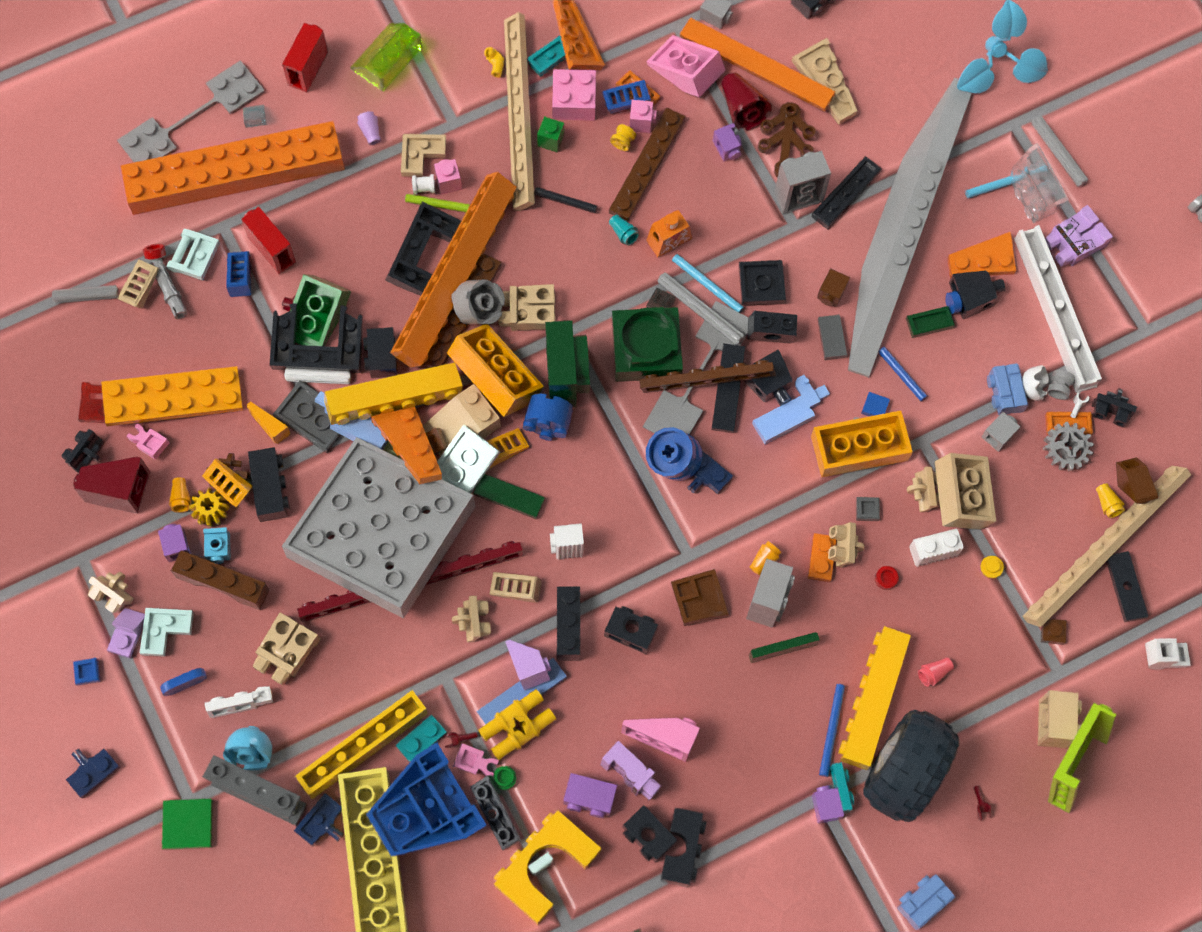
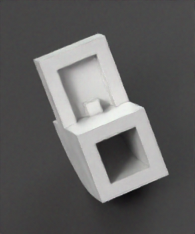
(1167, 654)

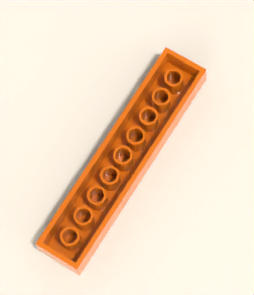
(232, 167)

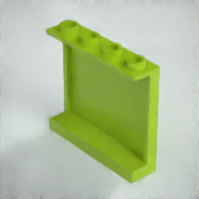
(1096, 725)

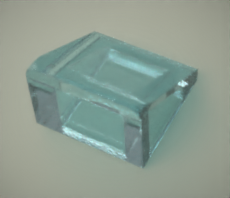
(254, 116)

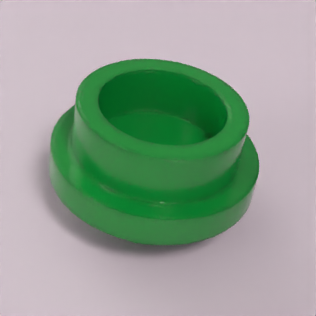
(504, 777)

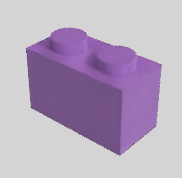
(589, 795)

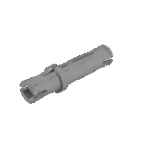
(171, 295)

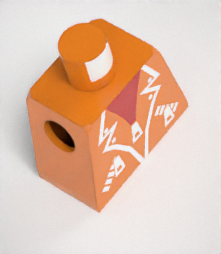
(670, 231)

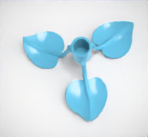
(1030, 67)

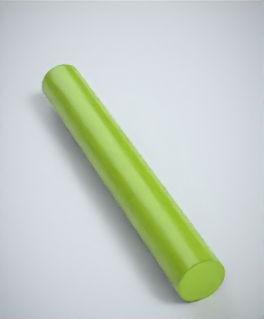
(439, 203)

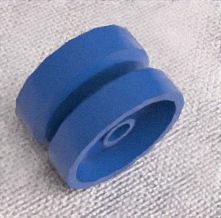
(674, 454)

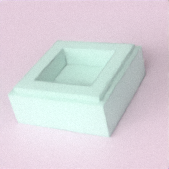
(541, 864)

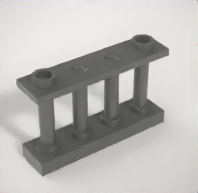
(255, 790)

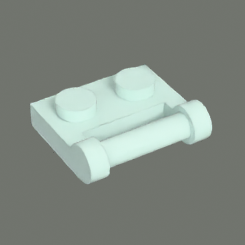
(198, 257)

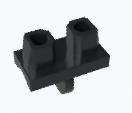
(1114, 404)
(85, 450)

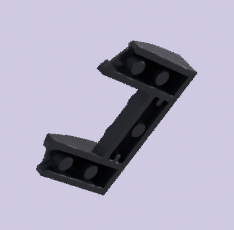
(426, 222)
(287, 354)

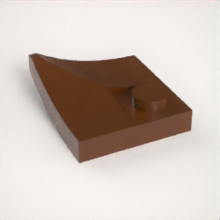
(699, 598)

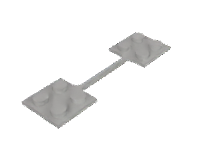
(230, 88)
(677, 411)

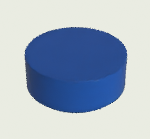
(954, 302)

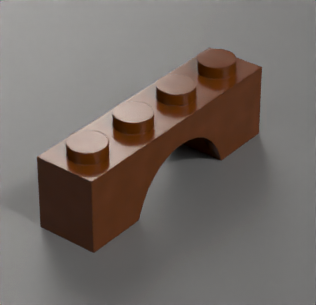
(211, 575)

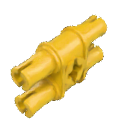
(505, 721)

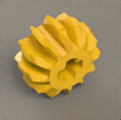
(203, 501)

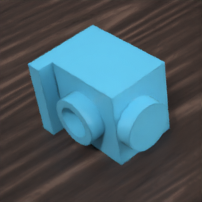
(214, 536)

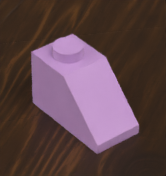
(528, 664)

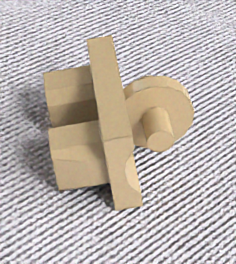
(924, 489)
(847, 544)
(111, 588)
(469, 619)

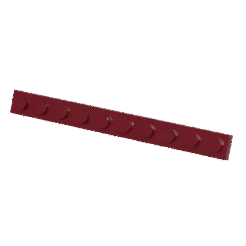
(445, 570)

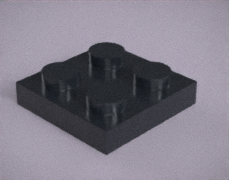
(762, 282)

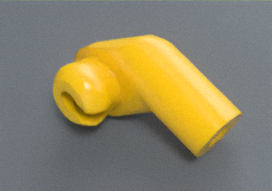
(496, 60)

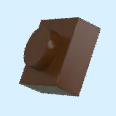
(436, 441)
(1054, 632)

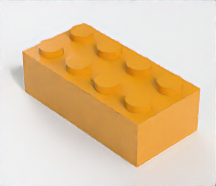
(494, 369)
(861, 443)

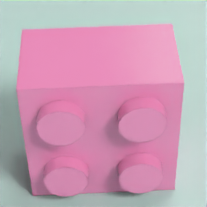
(574, 94)

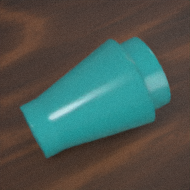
(624, 230)

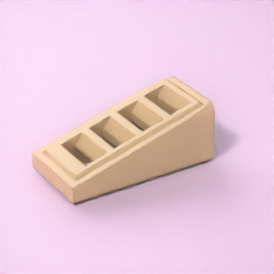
(132, 280)
(533, 595)

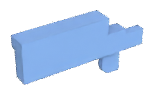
(792, 414)
(356, 428)

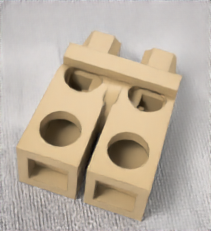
(529, 307)
(285, 648)

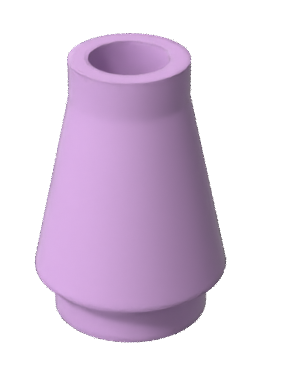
(369, 126)

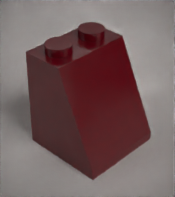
(114, 484)

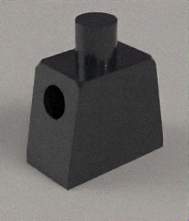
(976, 291)
(774, 386)

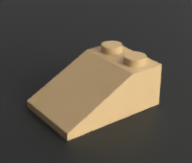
(466, 409)

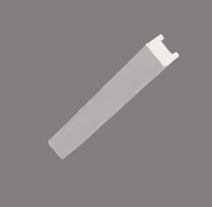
(1057, 309)

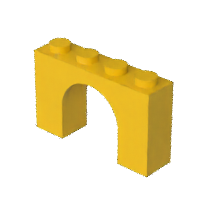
(556, 833)

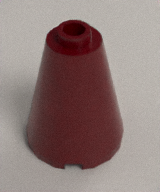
(744, 102)

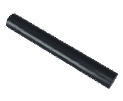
(565, 200)

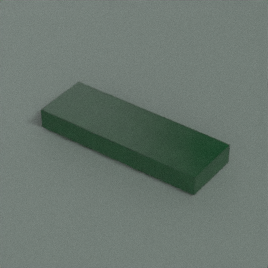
(509, 496)
(784, 647)

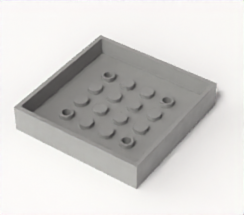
(378, 528)

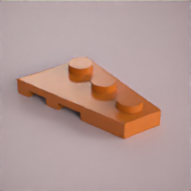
(991, 255)

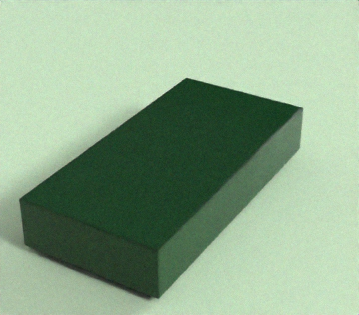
(930, 322)

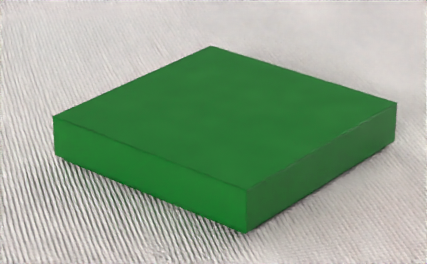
(187, 824)

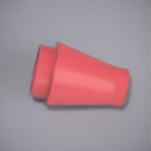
(933, 672)

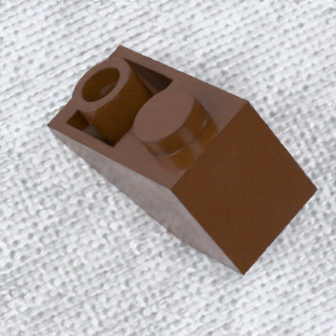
(1135, 480)

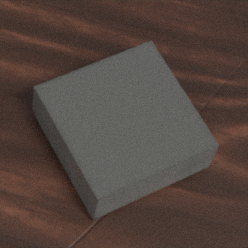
(867, 509)

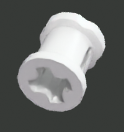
(423, 184)

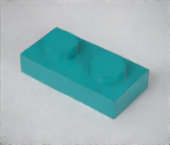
(547, 57)
(421, 738)
(839, 778)

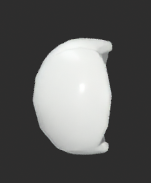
(1033, 382)

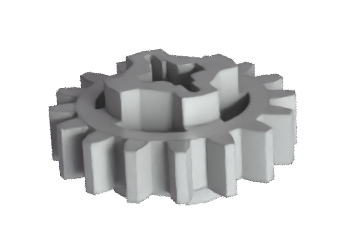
(1077, 444)

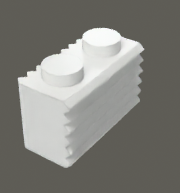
(567, 541)
(936, 547)

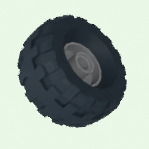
(911, 766)

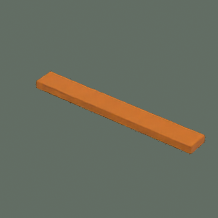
(759, 64)

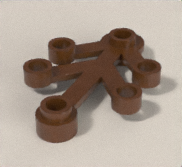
(787, 134)

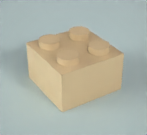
(1058, 719)

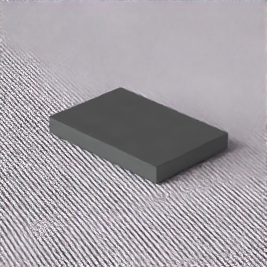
(307, 417)

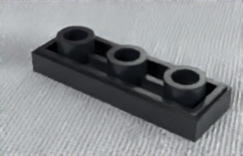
(1131, 600)
(502, 822)

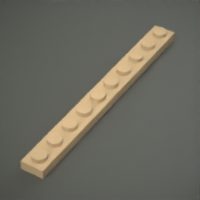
(519, 111)
(1104, 548)

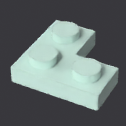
(159, 624)

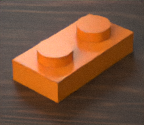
(820, 565)

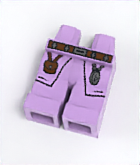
(1078, 237)
(631, 770)

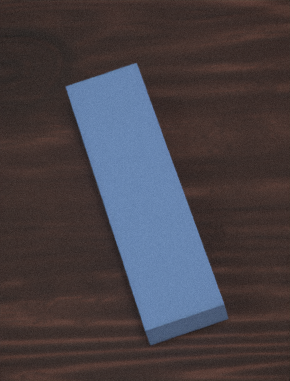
(517, 692)

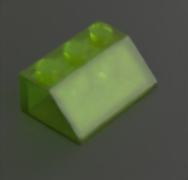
(388, 55)

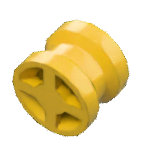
(623, 137)

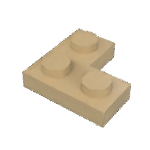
(416, 148)

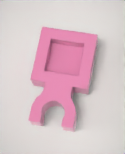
(150, 442)
(471, 760)

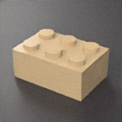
(965, 491)

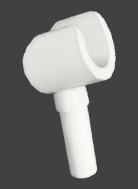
(1078, 404)

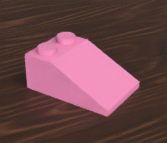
(687, 65)
(667, 735)

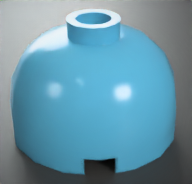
(248, 747)

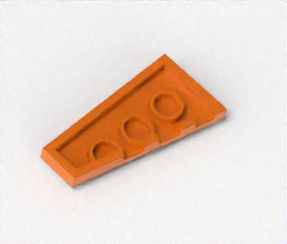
(577, 42)
(409, 441)

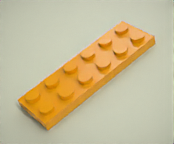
(171, 396)

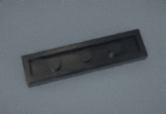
(846, 192)
(727, 393)

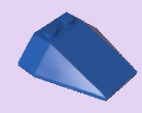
(424, 807)

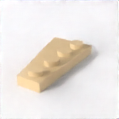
(820, 65)

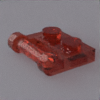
(91, 409)

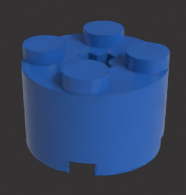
(548, 417)

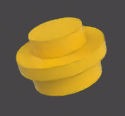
(991, 567)

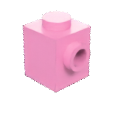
(642, 116)
(447, 176)

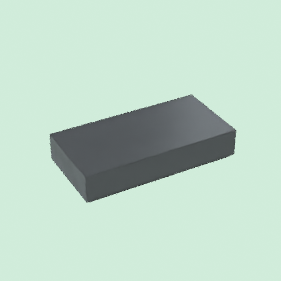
(832, 337)

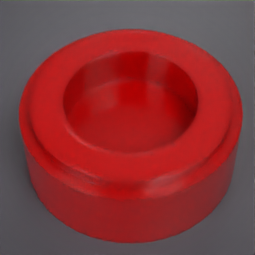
(154, 251)
(886, 577)

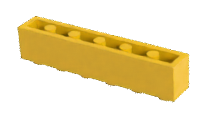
(392, 393)
(875, 698)
(362, 744)

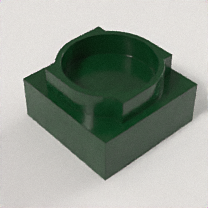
(646, 343)
(566, 361)

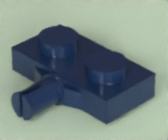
(710, 475)
(91, 771)
(320, 821)

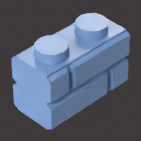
(1007, 389)
(925, 901)

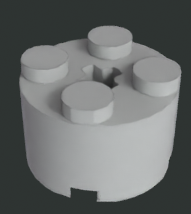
(478, 302)

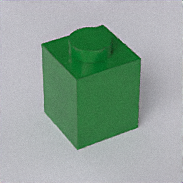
(550, 134)

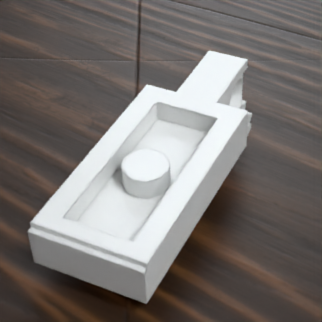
(239, 702)

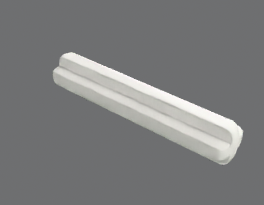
(317, 376)

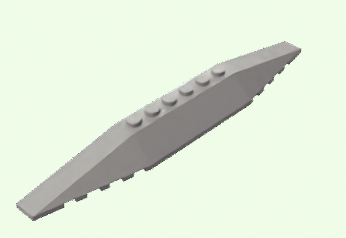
(902, 227)

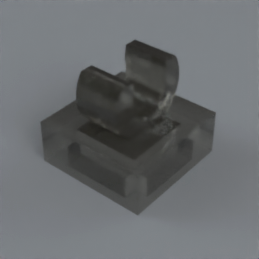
(661, 299)

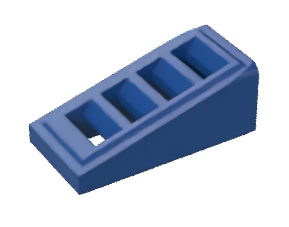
(616, 91)
(238, 287)

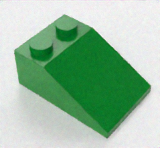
(318, 309)

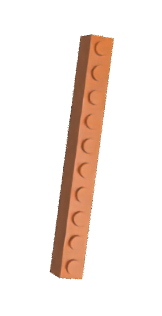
(453, 269)

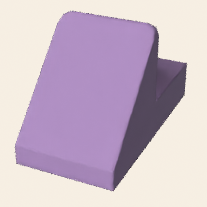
(127, 632)

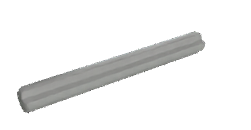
(701, 309)

